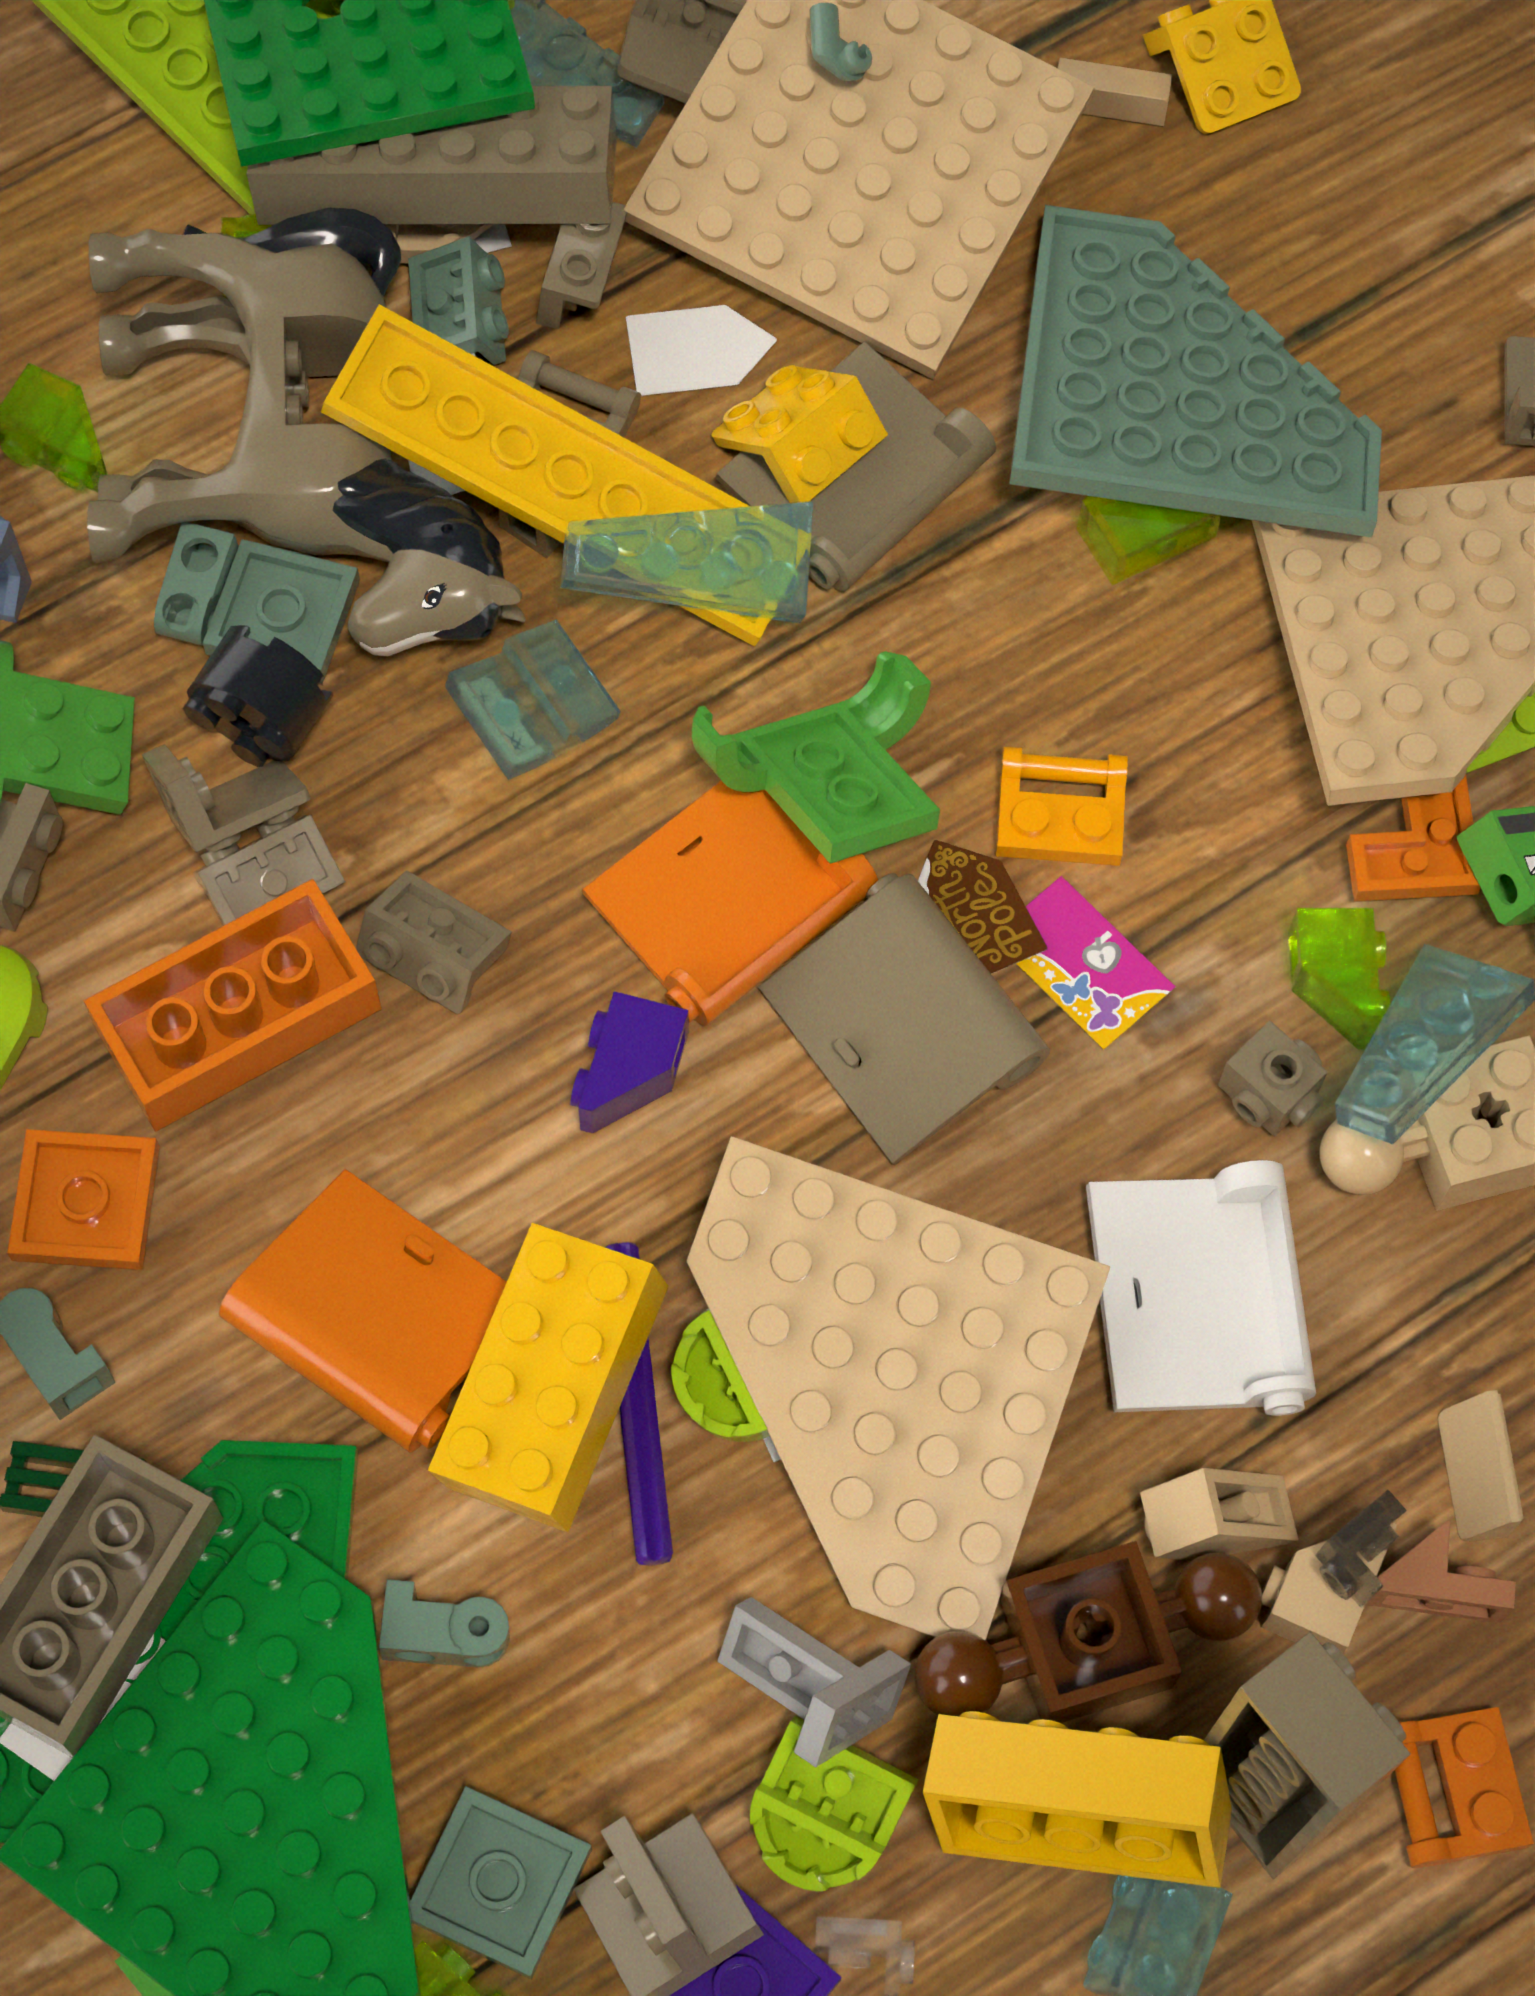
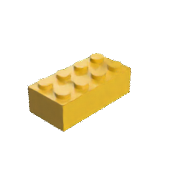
(549, 1377)
(1079, 1798)

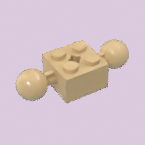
(1455, 1152)

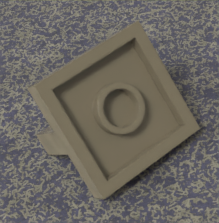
(665, 1907)

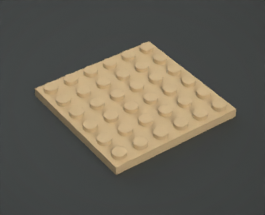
(867, 194)

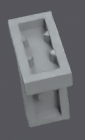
(812, 1680)

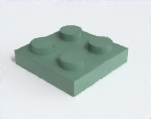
(285, 598)
(498, 1882)

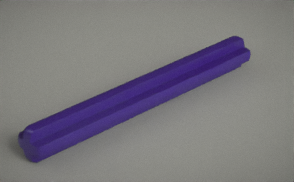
(644, 1457)

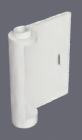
(1213, 1291)

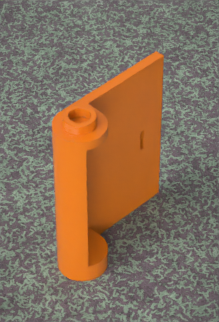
(727, 908)
(369, 1309)

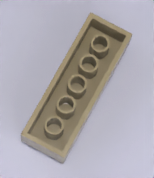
(495, 170)
(1302, 1751)

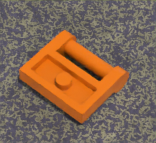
(1477, 1786)

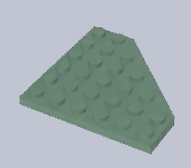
(1175, 395)

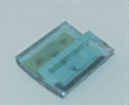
(532, 699)

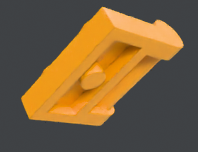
(1059, 824)

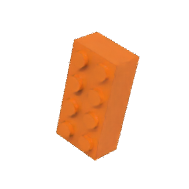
(234, 1004)

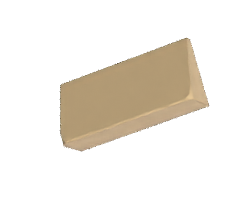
(1123, 91)
(1480, 1468)

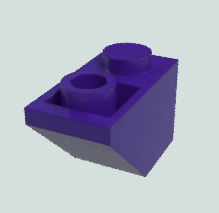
(633, 1062)

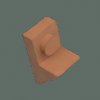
(1423, 1585)

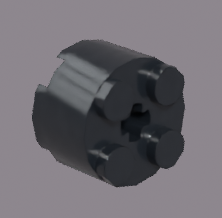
(257, 696)

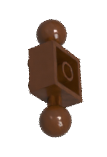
(1110, 1593)

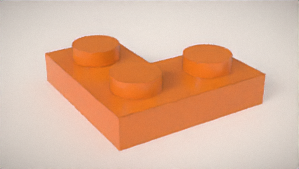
(1419, 860)

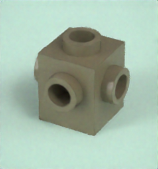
(1274, 1080)

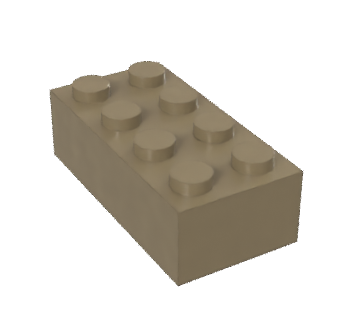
(94, 1590)

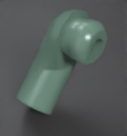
(840, 58)

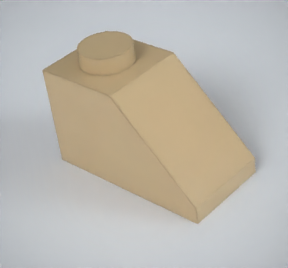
(1217, 1514)
(1305, 1603)

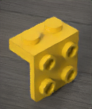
(1228, 60)
(805, 427)

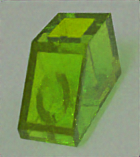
(50, 426)
(1337, 966)

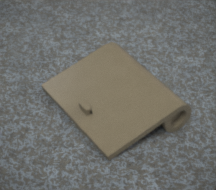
(886, 488)
(913, 1009)

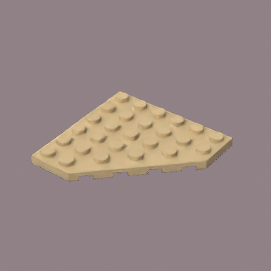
(1411, 637)
(897, 1372)

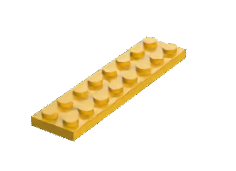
(508, 440)

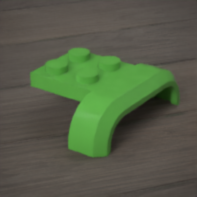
(64, 739)
(834, 765)

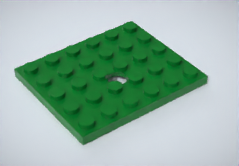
(364, 74)

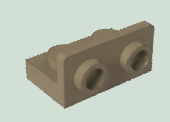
(579, 267)
(267, 868)
(430, 940)

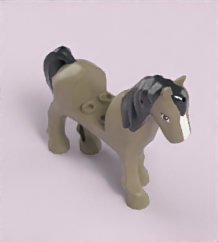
(292, 314)

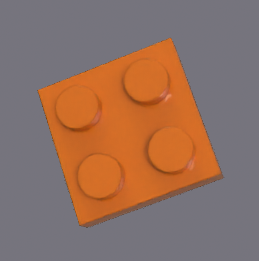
(83, 1199)

